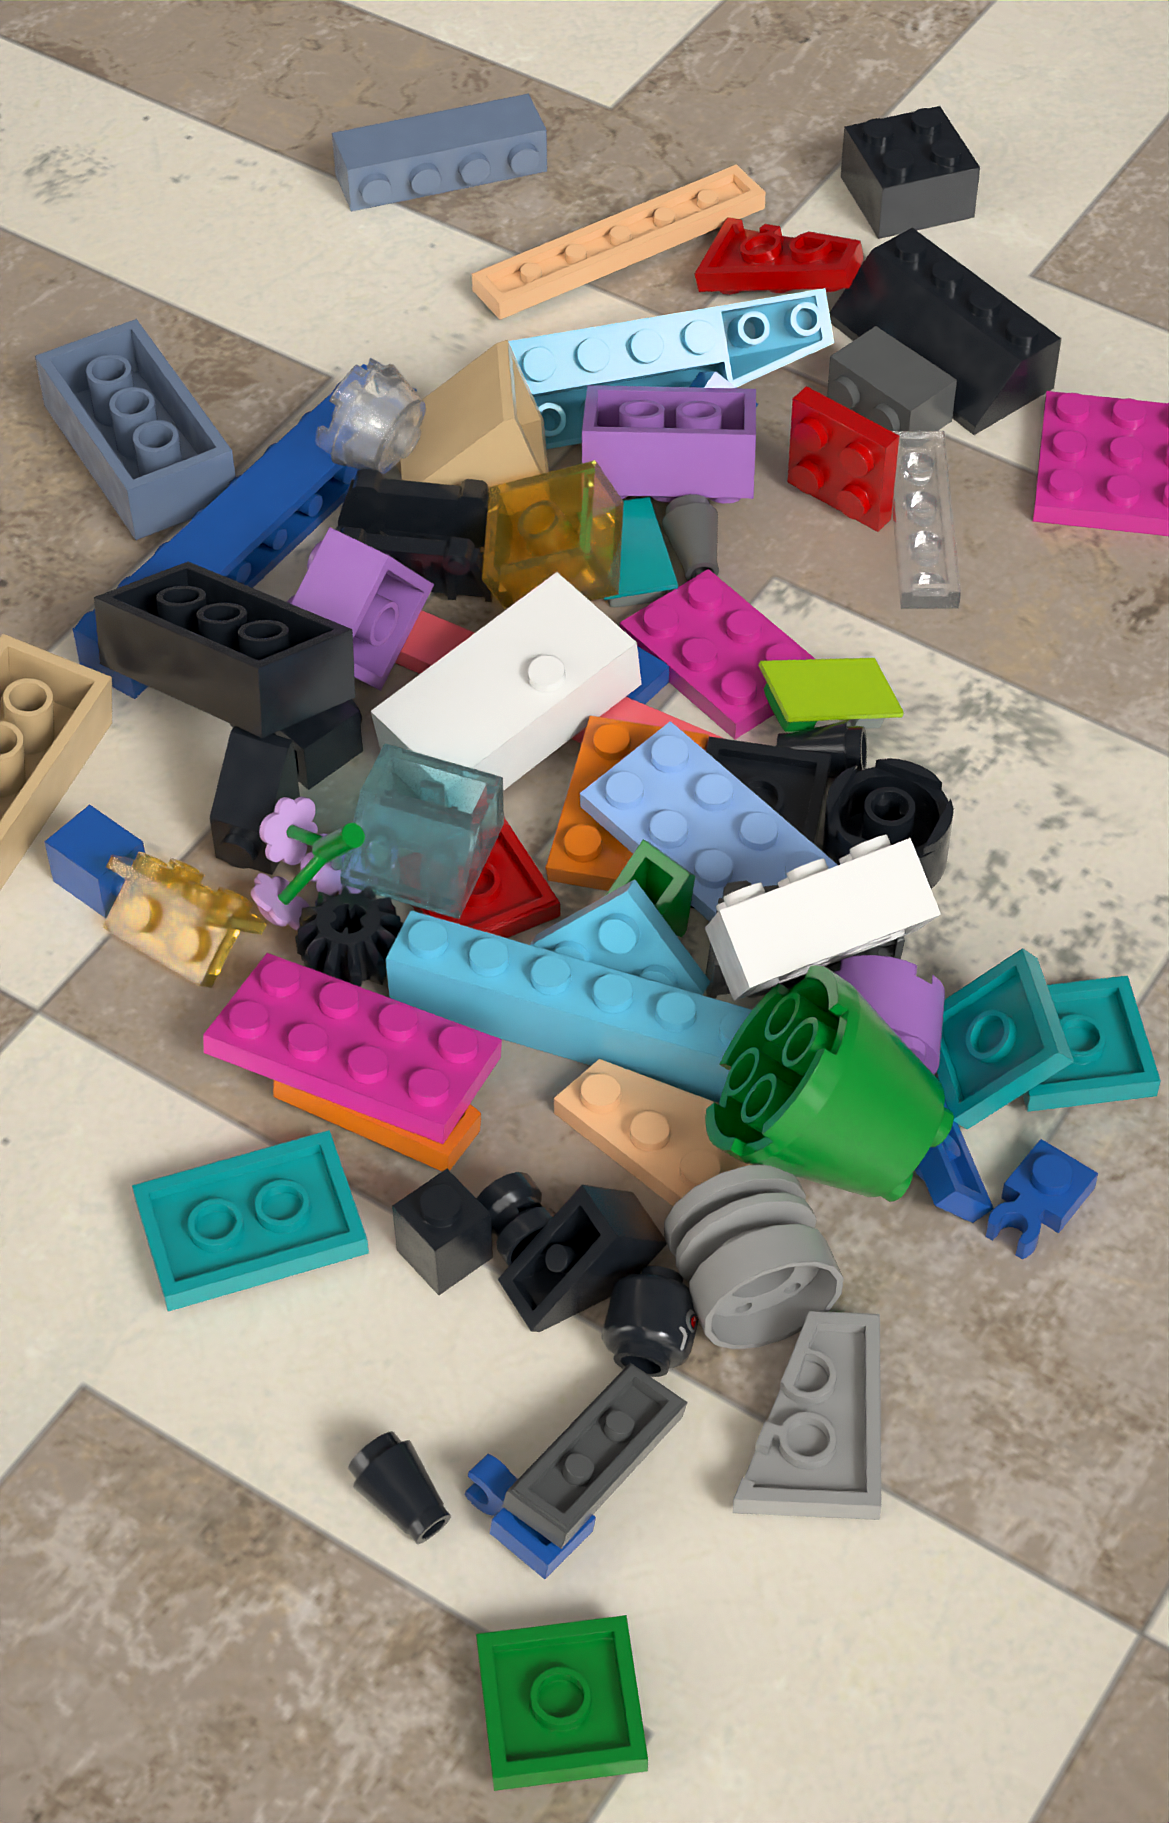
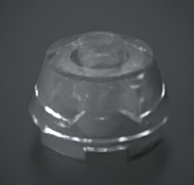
(373, 419)

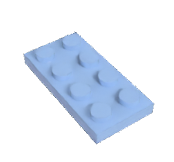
(696, 816)

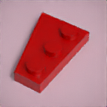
(777, 263)

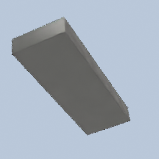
(594, 1455)

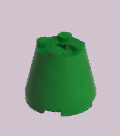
(827, 1091)

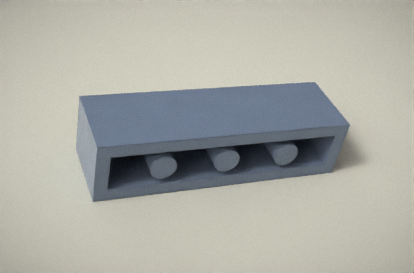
(440, 152)

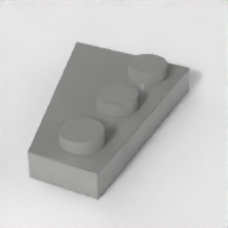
(825, 1427)

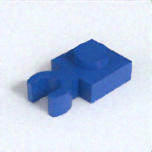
(1040, 1191)

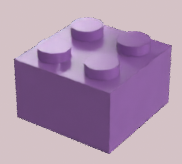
(367, 594)

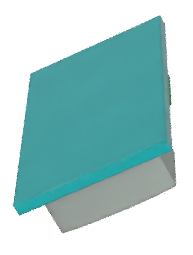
(645, 563)

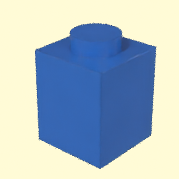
(81, 853)

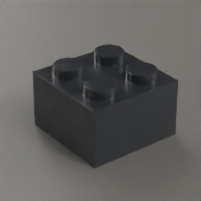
(909, 171)

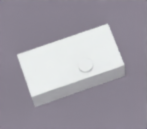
(515, 685)

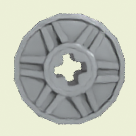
(752, 1256)

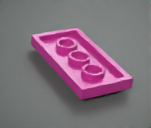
(353, 1047)

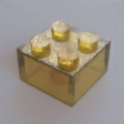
(550, 525)

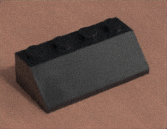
(955, 323)

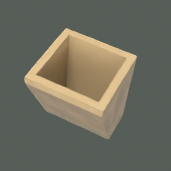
(480, 426)

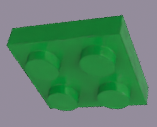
(561, 1703)

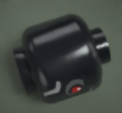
(650, 1321)

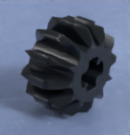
(348, 935)

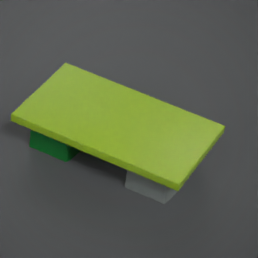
(828, 690)

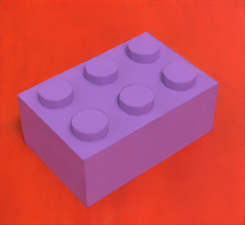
(672, 440)

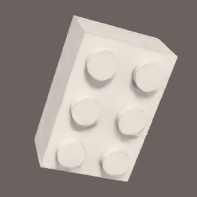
(820, 915)

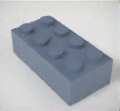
(135, 427)

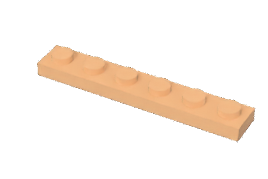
(617, 241)

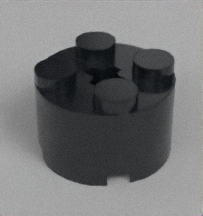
(893, 801)

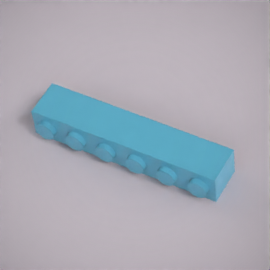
(563, 1004)

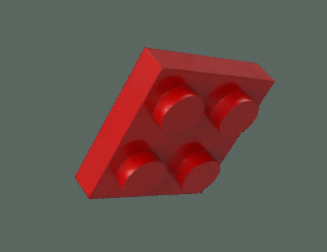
(842, 458)

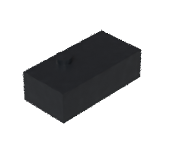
(225, 648)

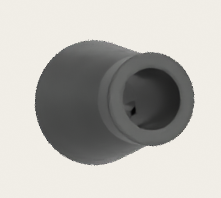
(693, 533)

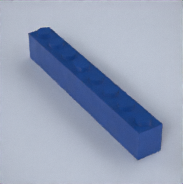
(248, 524)

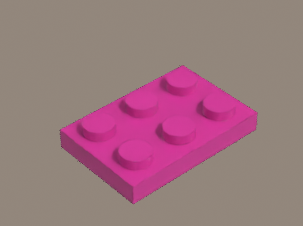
(714, 649)

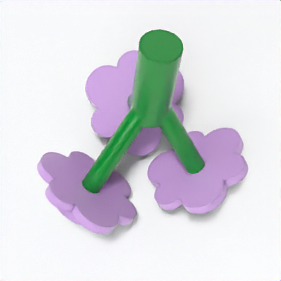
(287, 836)

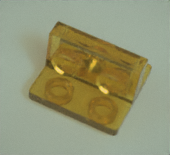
(177, 917)

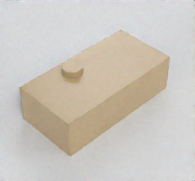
(48, 730)

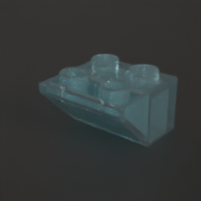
(424, 830)

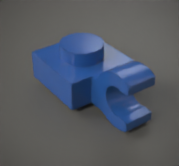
(487, 1494)

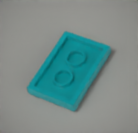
(249, 1220)

